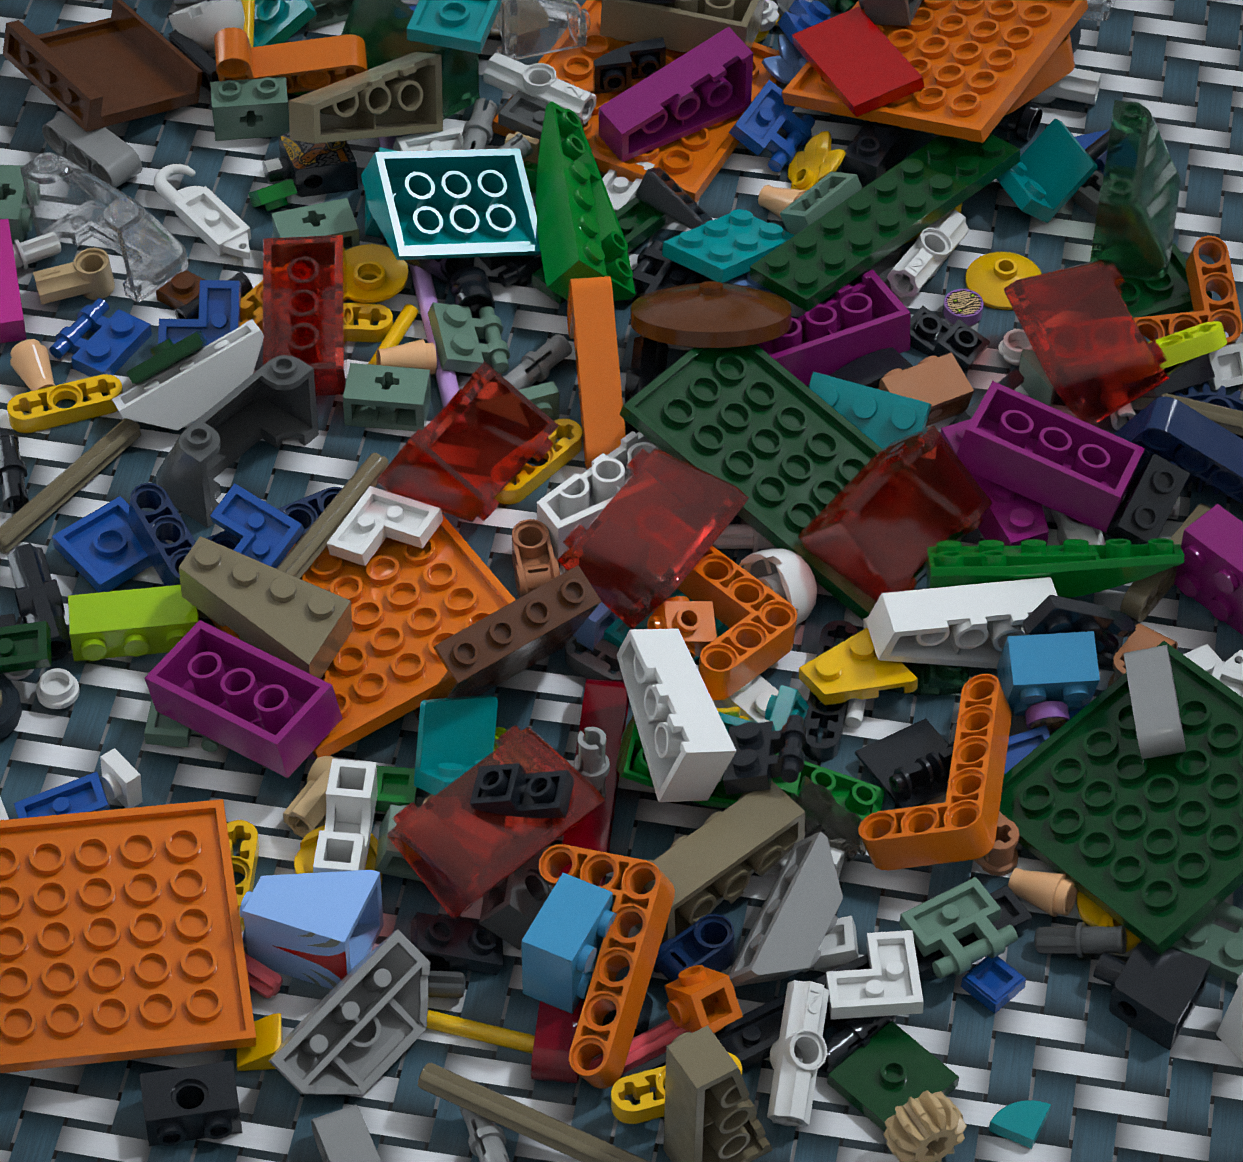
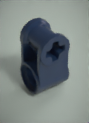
(692, 947)

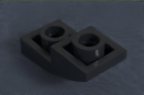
(634, 61)
(937, 338)
(872, 367)
(513, 792)

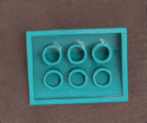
(452, 203)

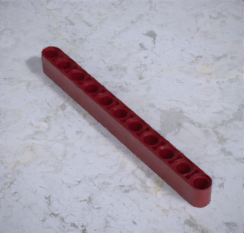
(606, 708)

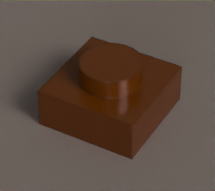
(180, 290)

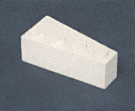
(586, 495)
(955, 622)
(674, 716)

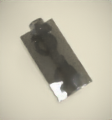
(838, 824)

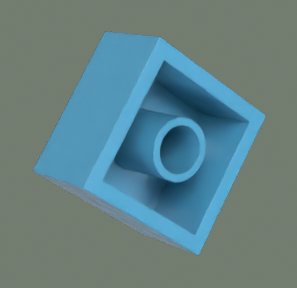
(1049, 669)
(566, 942)

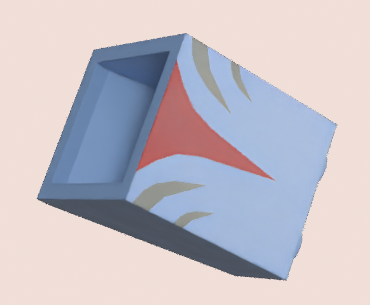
(313, 923)

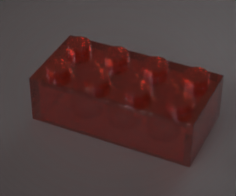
(307, 306)

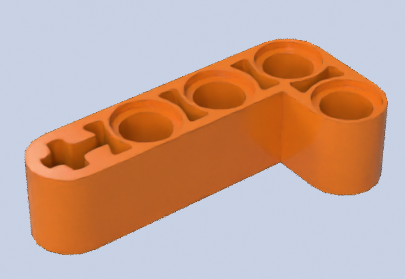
(304, 63)

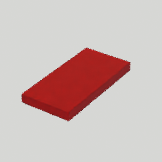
(858, 61)

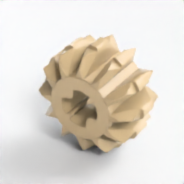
(925, 1128)

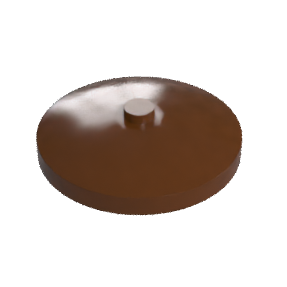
(711, 315)

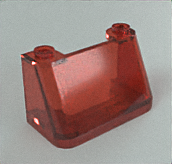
(1087, 338)
(471, 448)
(895, 510)
(651, 533)
(470, 851)

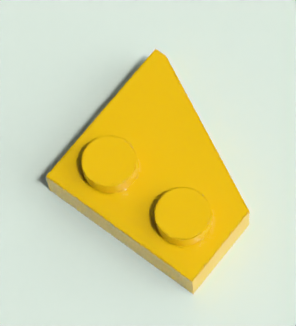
(854, 672)

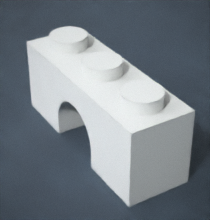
(349, 817)

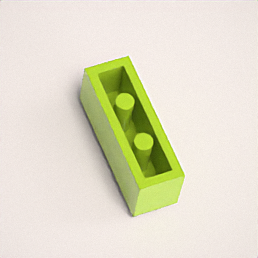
(128, 622)

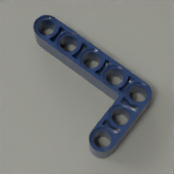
(1190, 441)
(168, 525)

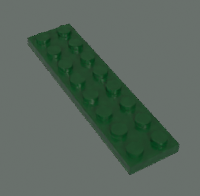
(881, 218)

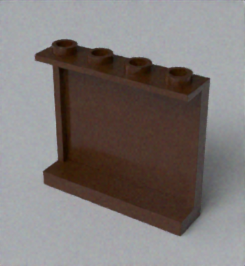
(105, 68)
(514, 636)

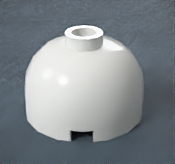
(206, 18)
(787, 576)

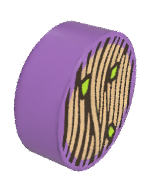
(963, 305)
(1048, 713)

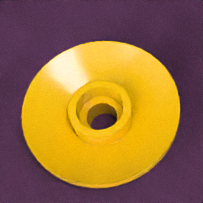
(994, 272)
(374, 273)

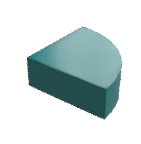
(1021, 1121)

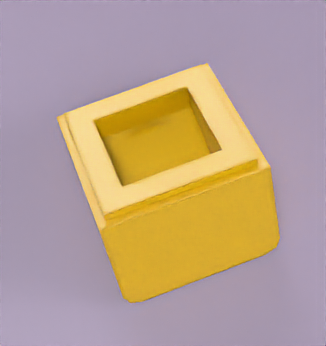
(268, 1039)

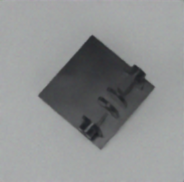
(910, 764)

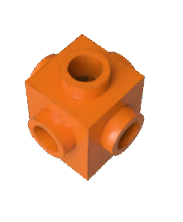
(692, 619)
(702, 999)

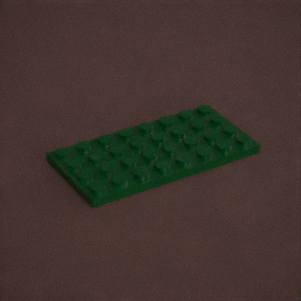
(768, 436)

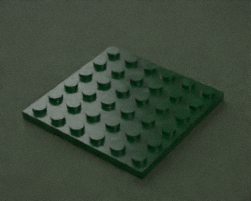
(1135, 834)

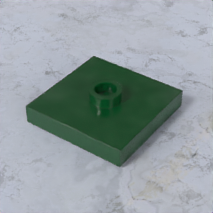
(165, 355)
(889, 1073)

